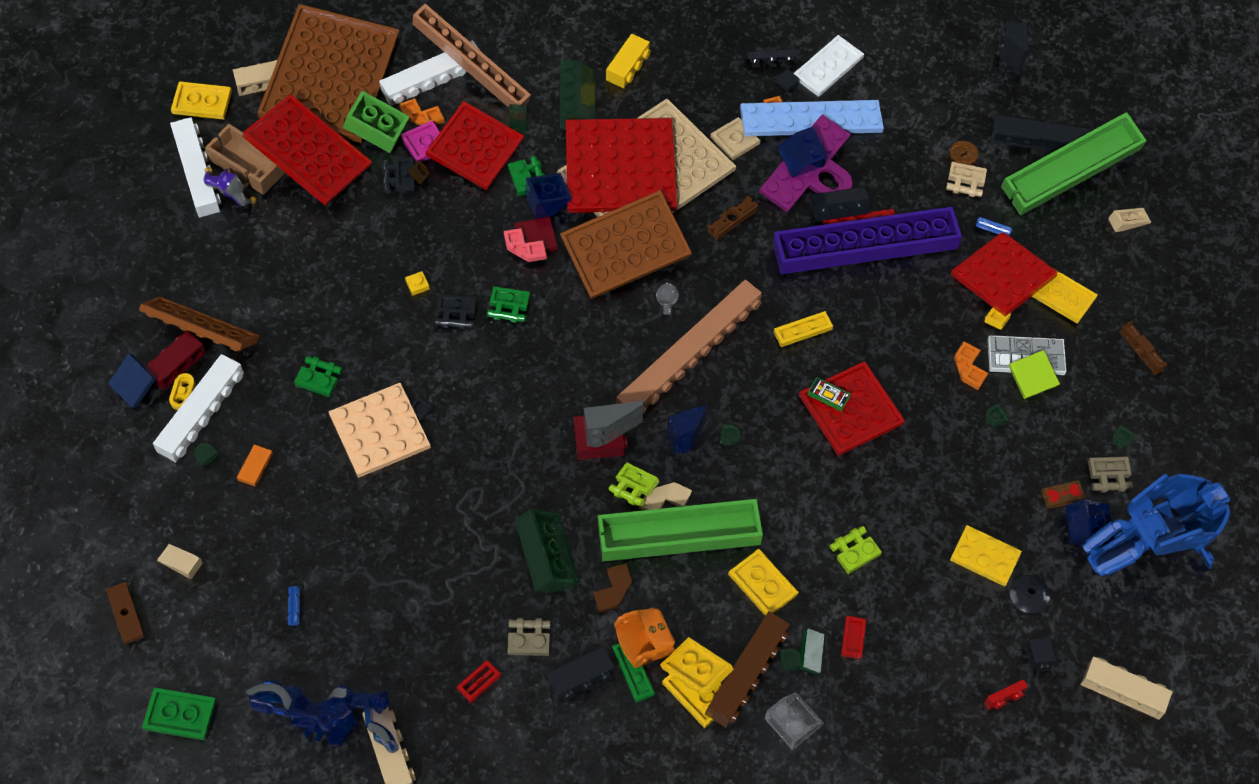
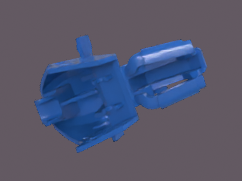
(1154, 527)

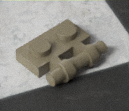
(1110, 468)
(529, 643)

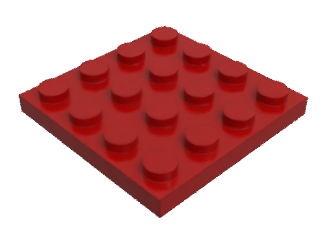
(474, 145)
(1004, 273)
(865, 415)

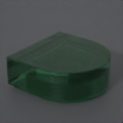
(996, 416)
(730, 435)
(1123, 437)
(205, 453)
(789, 659)

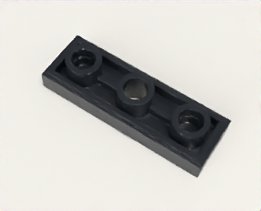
(772, 55)

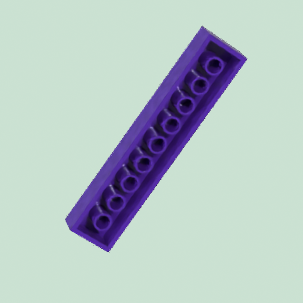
(866, 240)

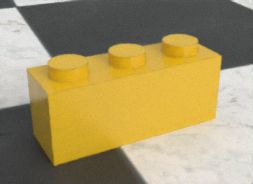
(628, 61)

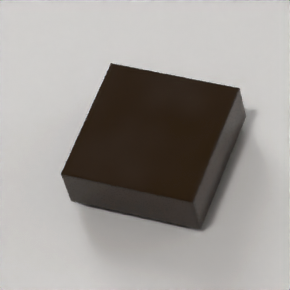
(419, 172)

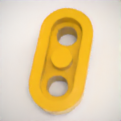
(179, 392)

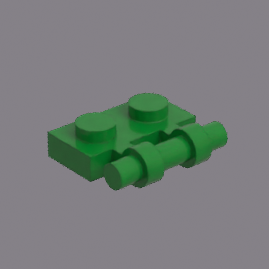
(520, 171)
(508, 299)
(316, 381)

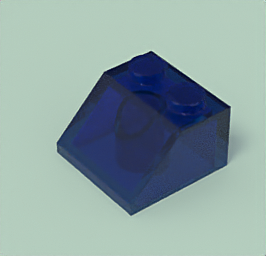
(803, 152)
(546, 194)
(685, 429)
(1085, 519)

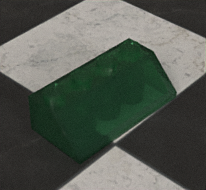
(576, 91)
(546, 551)

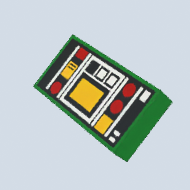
(829, 394)

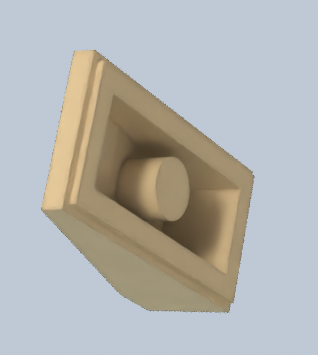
(1128, 219)
(180, 561)

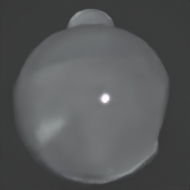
(667, 296)

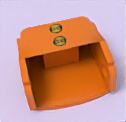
(644, 636)

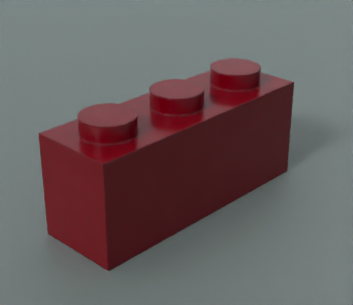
(175, 359)

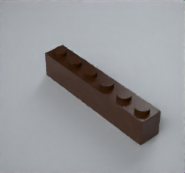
(747, 669)

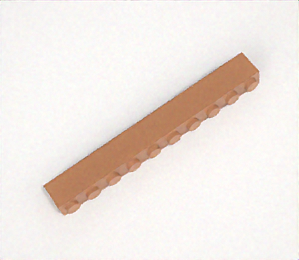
(692, 346)

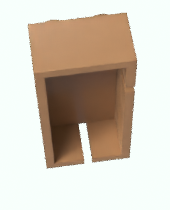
(243, 160)

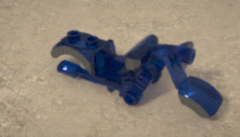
(331, 715)

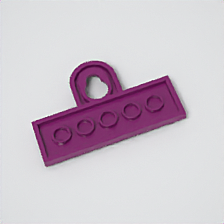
(786, 191)

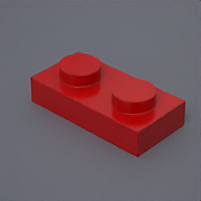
(999, 698)

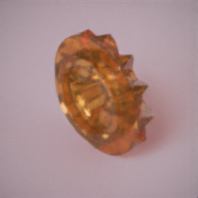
(961, 147)

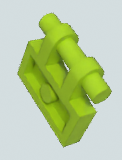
(636, 479)
(858, 555)

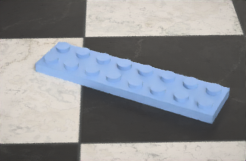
(792, 117)

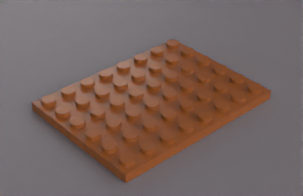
(329, 64)

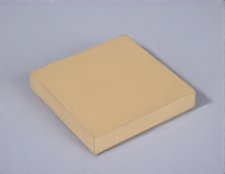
(732, 139)

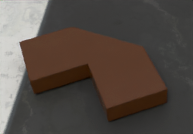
(612, 597)

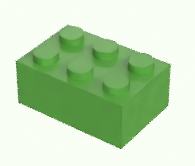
(375, 121)

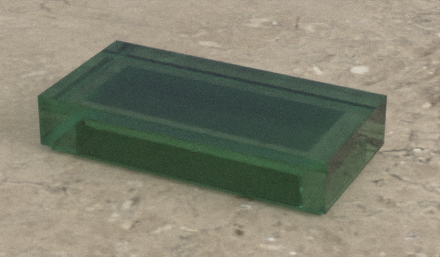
(518, 118)

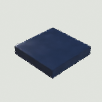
(132, 380)

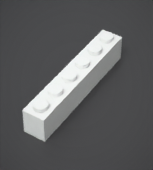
(420, 78)
(194, 164)
(198, 408)

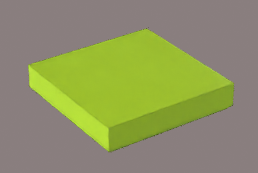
(1034, 374)

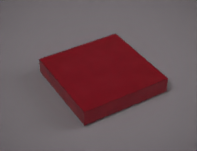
(538, 230)

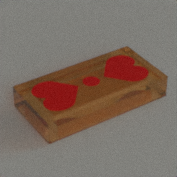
(1063, 494)

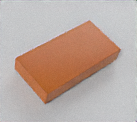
(254, 465)

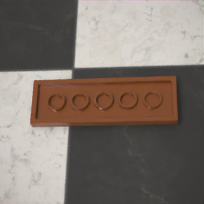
(199, 323)

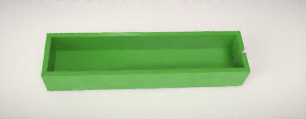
(1073, 163)
(679, 530)

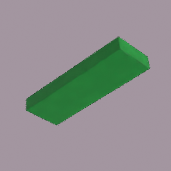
(635, 677)

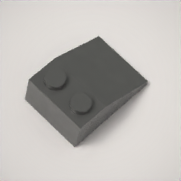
(609, 422)

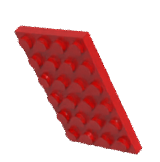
(307, 149)

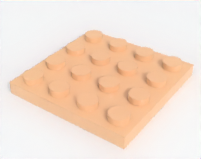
(379, 430)

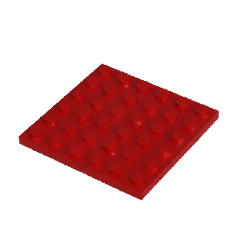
(619, 162)

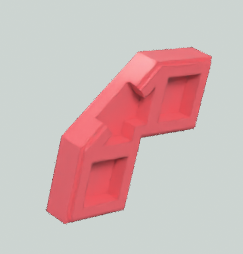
(528, 251)

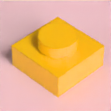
(417, 283)
(996, 319)

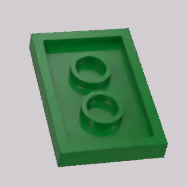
(179, 714)

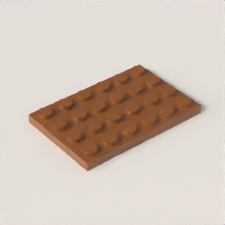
(625, 244)

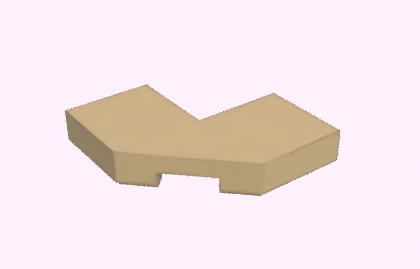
(672, 493)

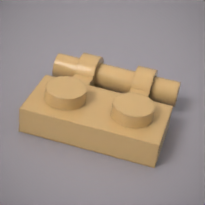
(966, 174)

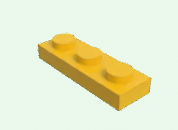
(803, 329)

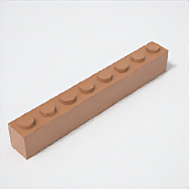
(469, 57)

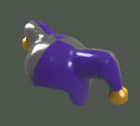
(229, 186)

